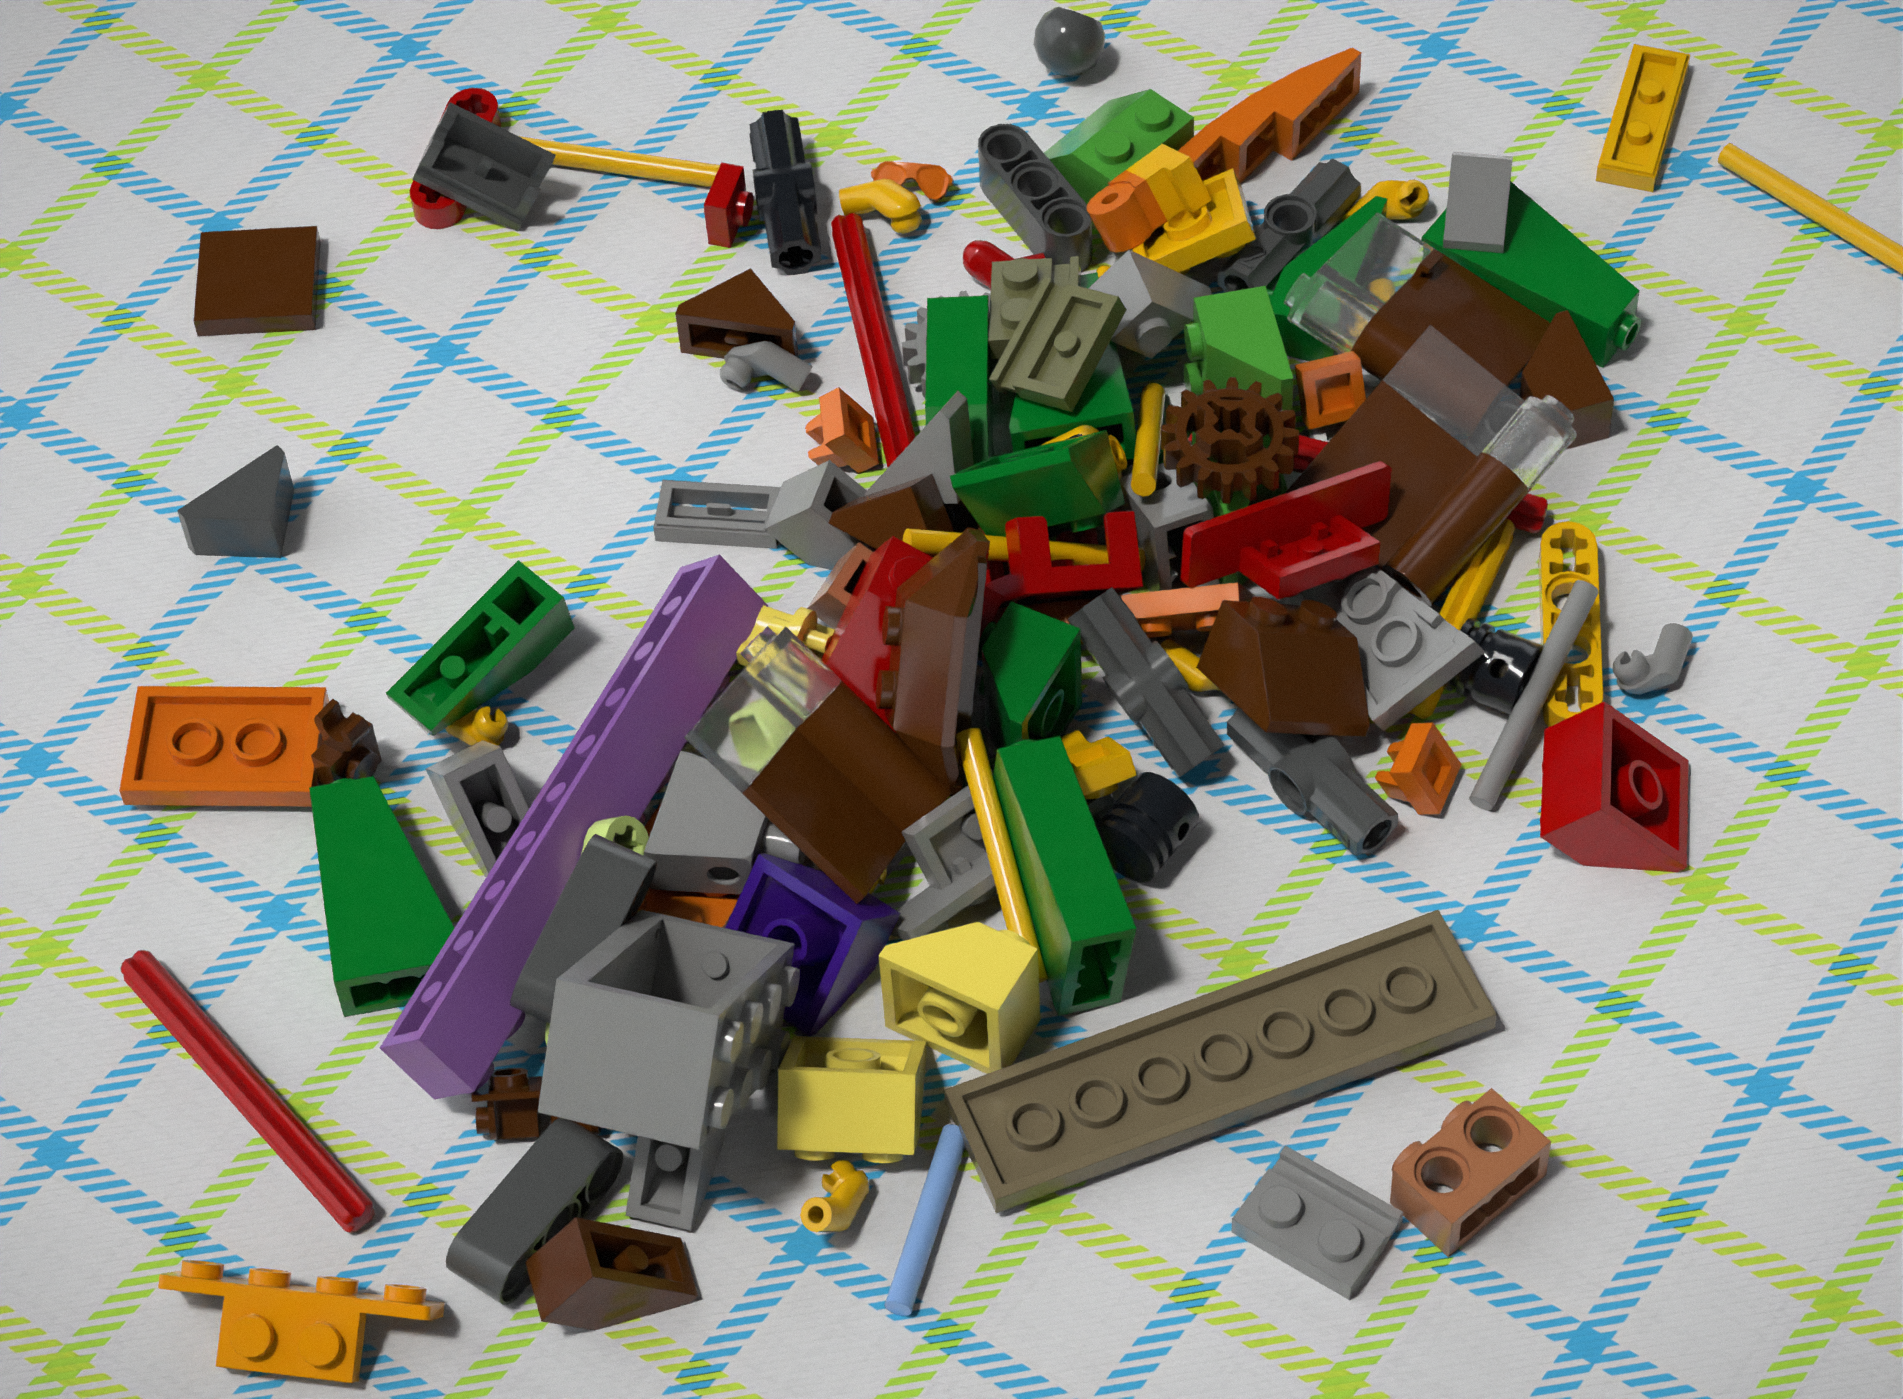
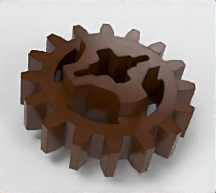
(1229, 440)

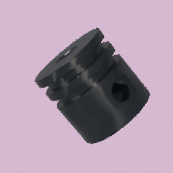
(1483, 675)
(1146, 826)

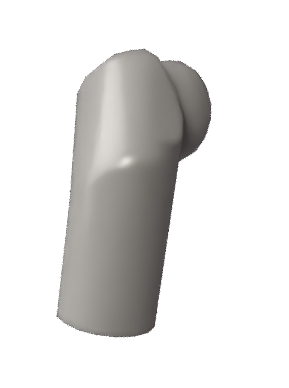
(1657, 670)

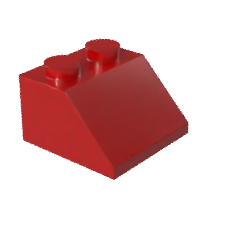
(1614, 793)

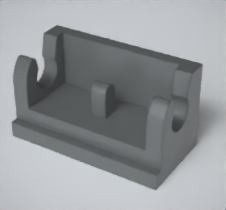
(483, 166)

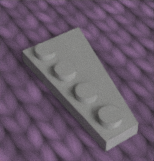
(1401, 641)

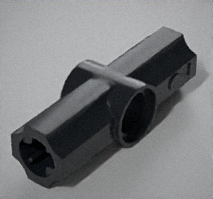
(785, 192)

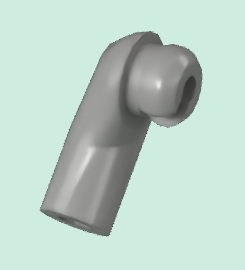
(760, 360)

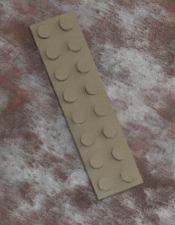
(1218, 1060)

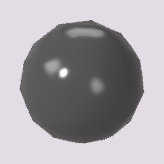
(1068, 42)

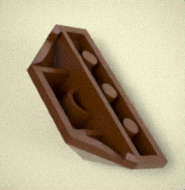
(936, 655)

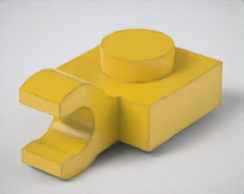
(1098, 764)

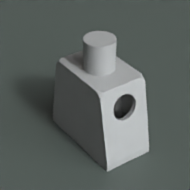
(1163, 519)
(710, 833)

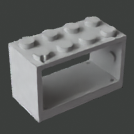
(667, 1028)

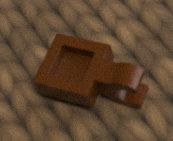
(347, 746)

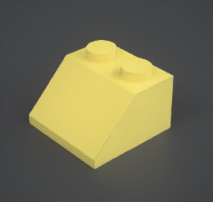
(963, 993)
(851, 1097)

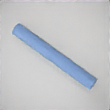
(926, 1221)

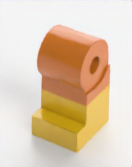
(1146, 198)

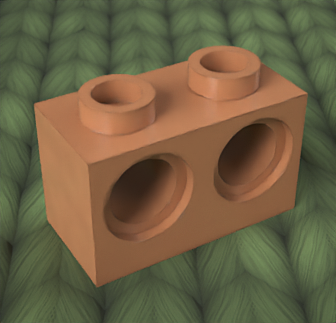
(1481, 1179)

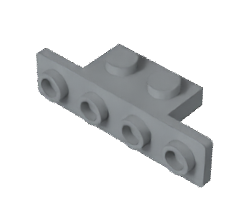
(954, 864)

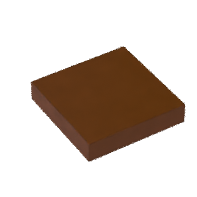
(257, 281)

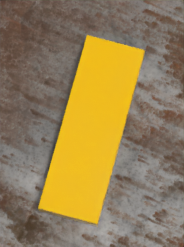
(1643, 118)

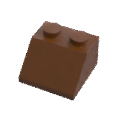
(1288, 667)

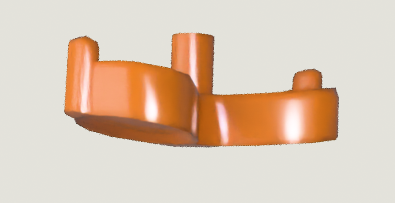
(931, 178)

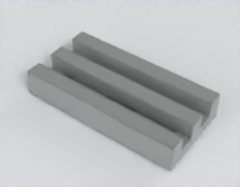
(717, 521)

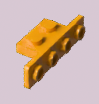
(296, 1327)

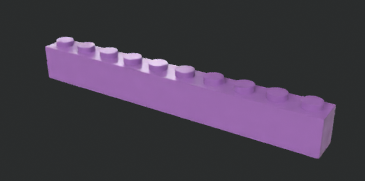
(607, 771)

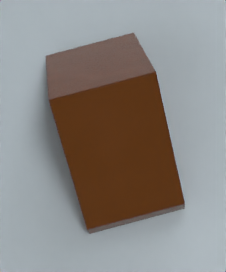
(734, 316)
(892, 511)

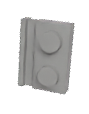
(1317, 1222)

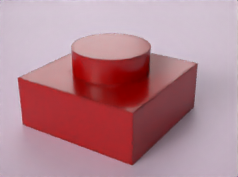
(727, 205)

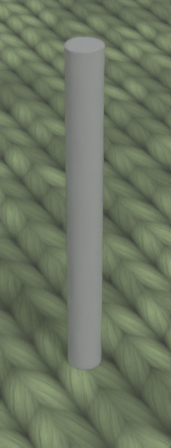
(1533, 695)

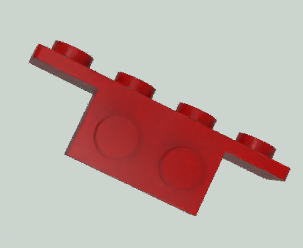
(1294, 537)

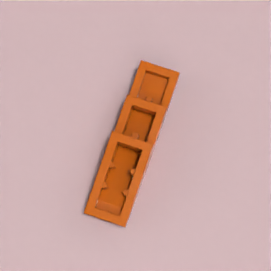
(1277, 118)

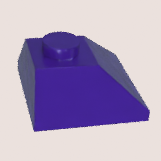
(831, 933)

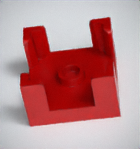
(1041, 580)

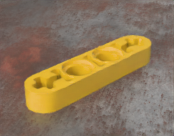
(1555, 582)

